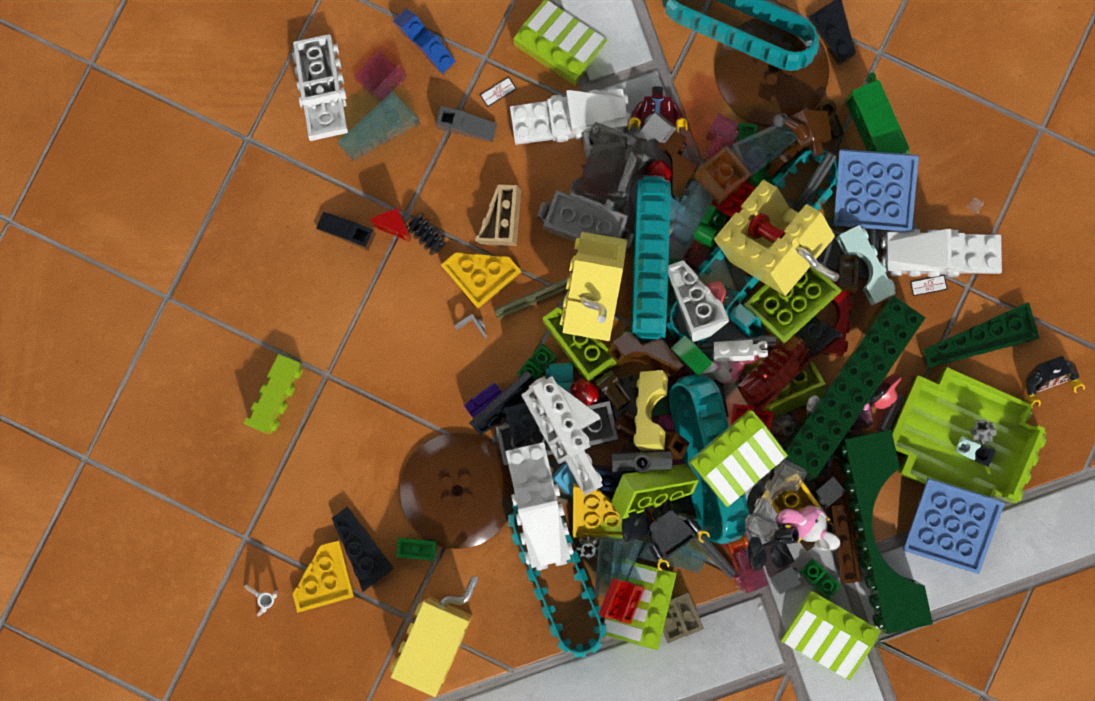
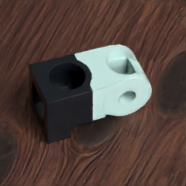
(975, 450)

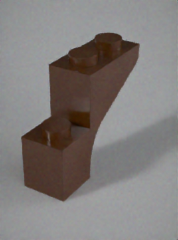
(682, 168)
(653, 354)
(673, 441)

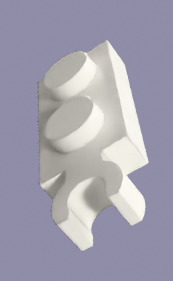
(739, 350)

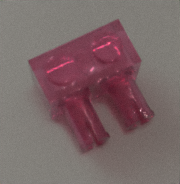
(721, 134)
(747, 578)

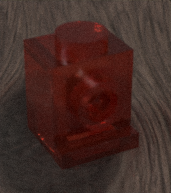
(696, 256)

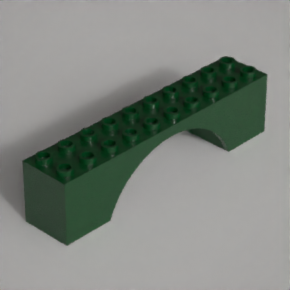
(853, 387)
(867, 464)

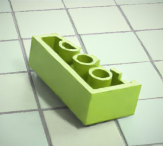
(585, 353)
(274, 395)
(653, 488)

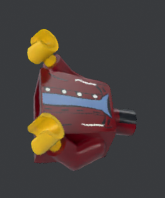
(660, 105)

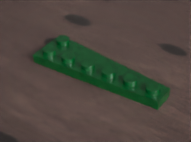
(1000, 332)

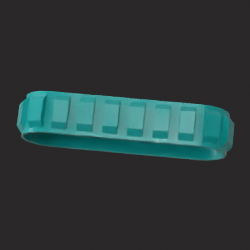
(747, 43)
(651, 258)
(700, 418)
(547, 610)

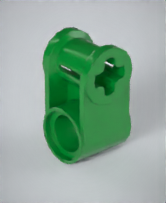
(706, 235)

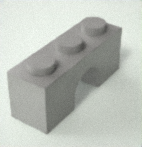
(655, 127)

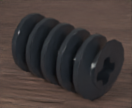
(426, 234)

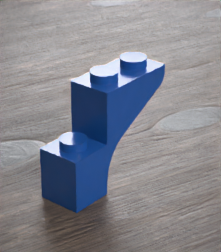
(425, 40)

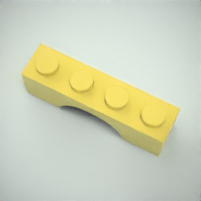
(651, 387)

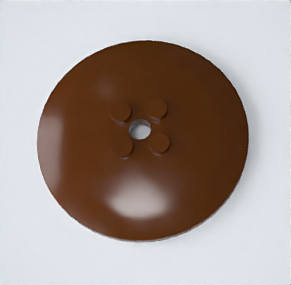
(760, 94)
(453, 519)

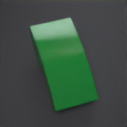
(715, 218)
(691, 355)
(538, 362)
(820, 579)

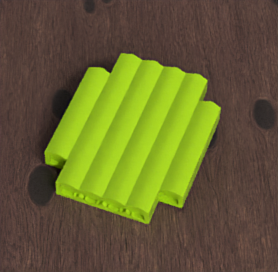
(942, 412)

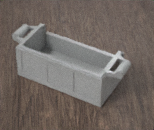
(571, 216)

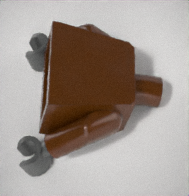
(810, 128)

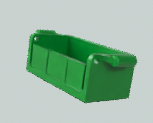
(876, 118)

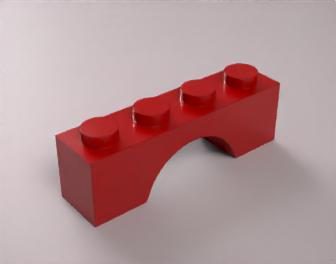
(843, 308)

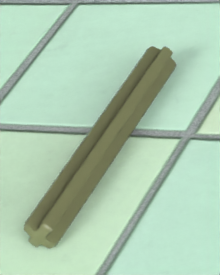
(531, 299)

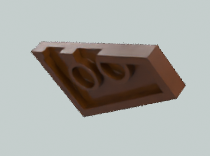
(788, 154)

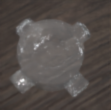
(975, 205)

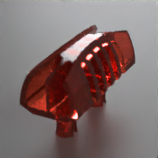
(774, 373)

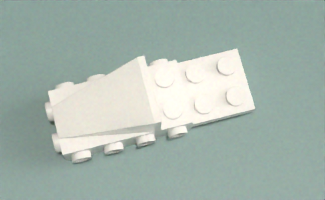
(320, 86)
(569, 116)
(940, 253)
(567, 418)
(538, 507)

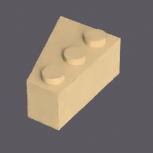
(502, 219)

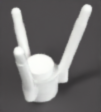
(264, 599)

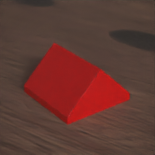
(392, 223)

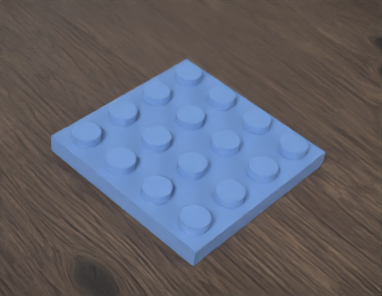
(876, 190)
(953, 525)

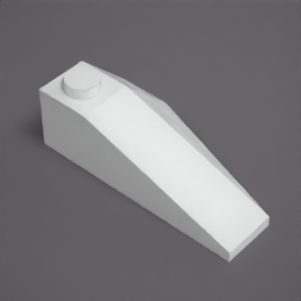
(699, 307)

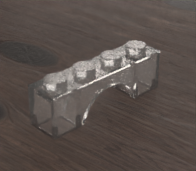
(786, 478)

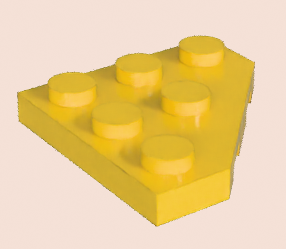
(480, 275)
(594, 515)
(324, 579)

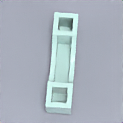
(856, 243)

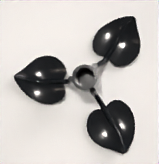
(638, 524)
(780, 552)

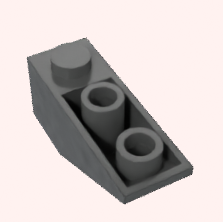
(465, 124)

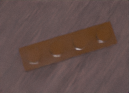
(847, 551)

